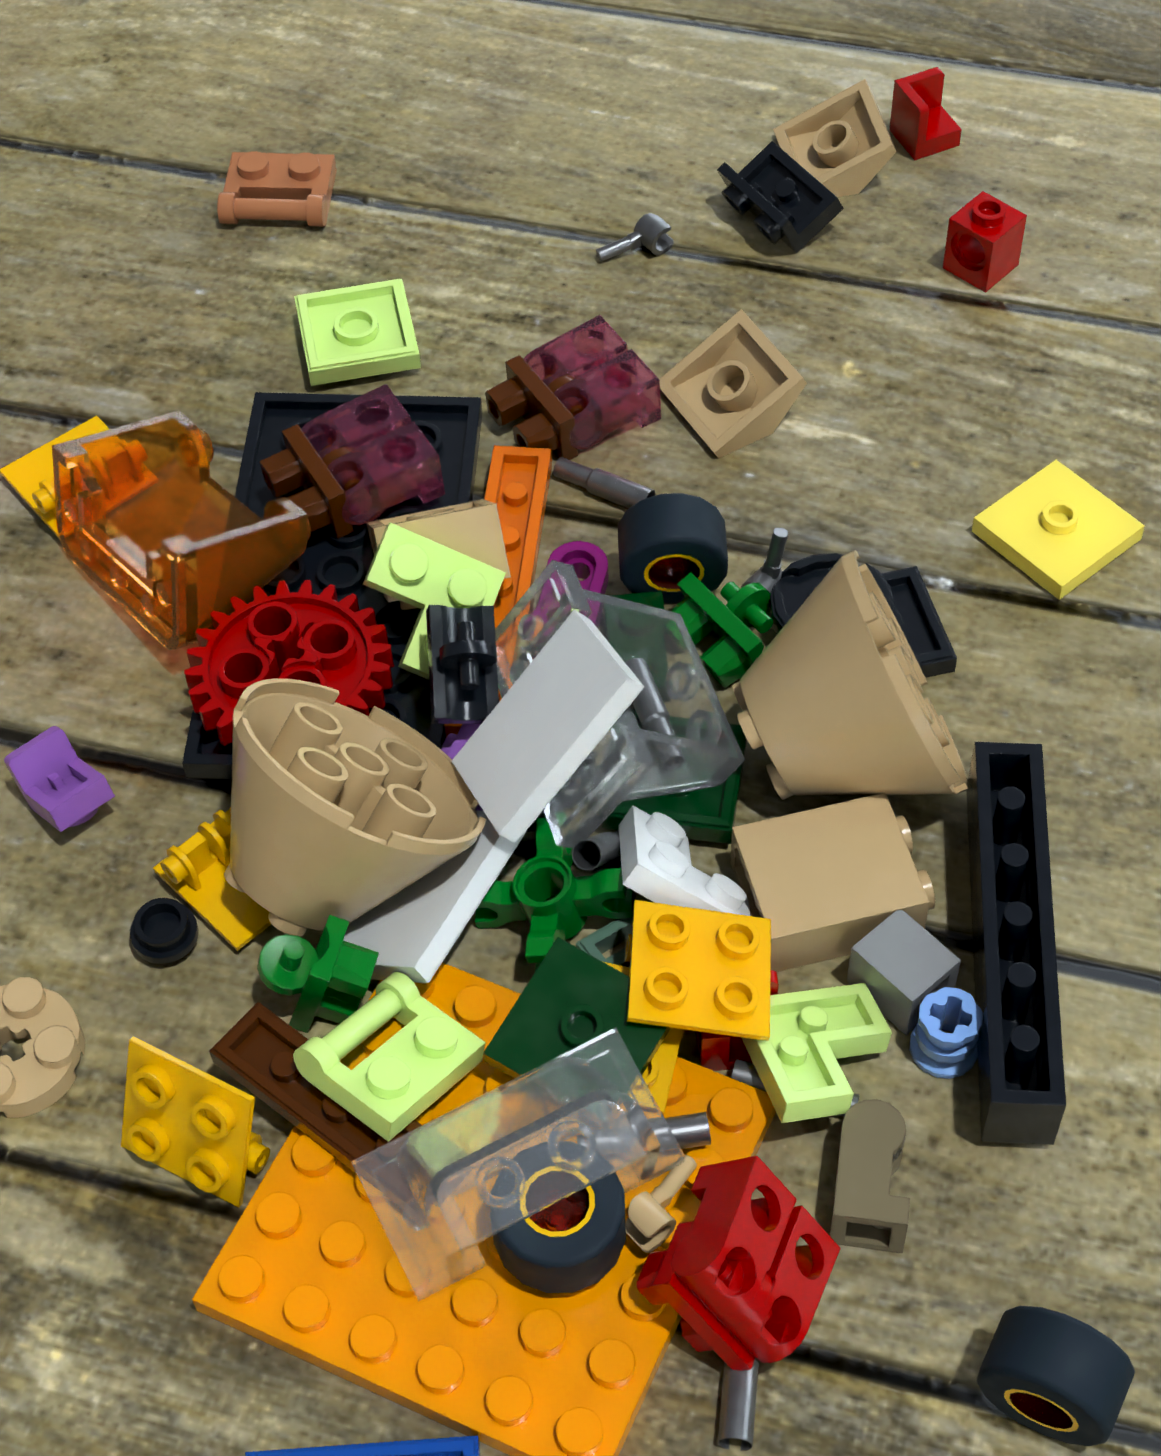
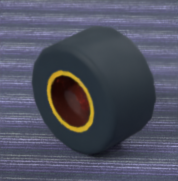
(667, 540)
(573, 1255)
(1056, 1375)

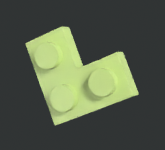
(427, 575)
(806, 1040)

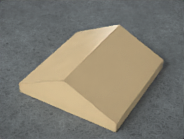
(840, 140)
(733, 386)

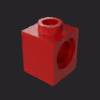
(984, 241)

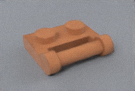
(278, 187)

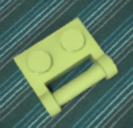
(405, 1071)

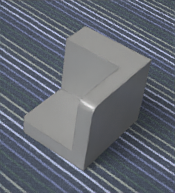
(902, 967)

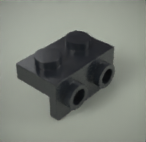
(781, 196)

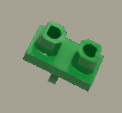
(731, 622)
(327, 977)

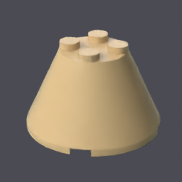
(845, 700)
(336, 805)

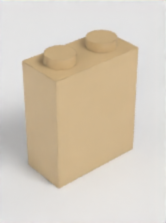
(829, 877)

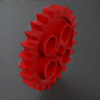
(288, 638)

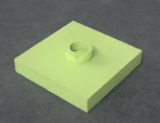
(357, 332)

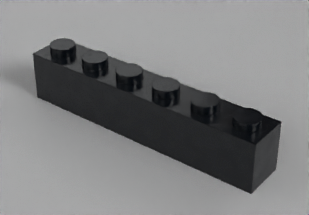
(1014, 946)

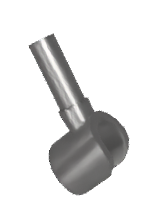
(648, 231)
(771, 570)

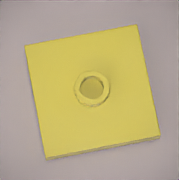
(1057, 529)

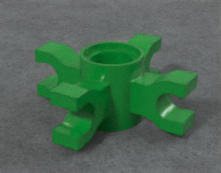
(548, 877)

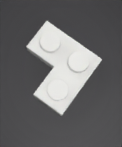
(660, 867)

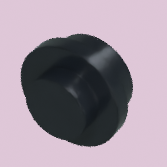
(163, 931)

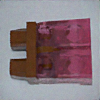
(575, 391)
(355, 463)

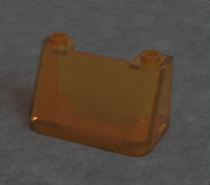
(163, 532)

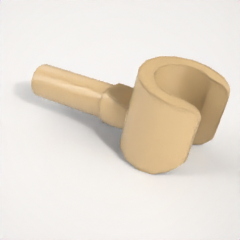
(647, 1219)

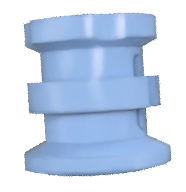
(941, 1052)

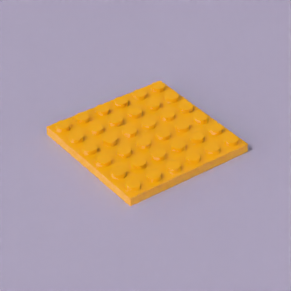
(487, 1351)

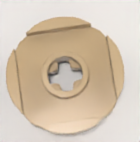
(50, 1052)

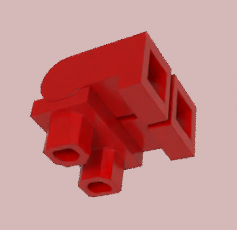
(739, 1266)

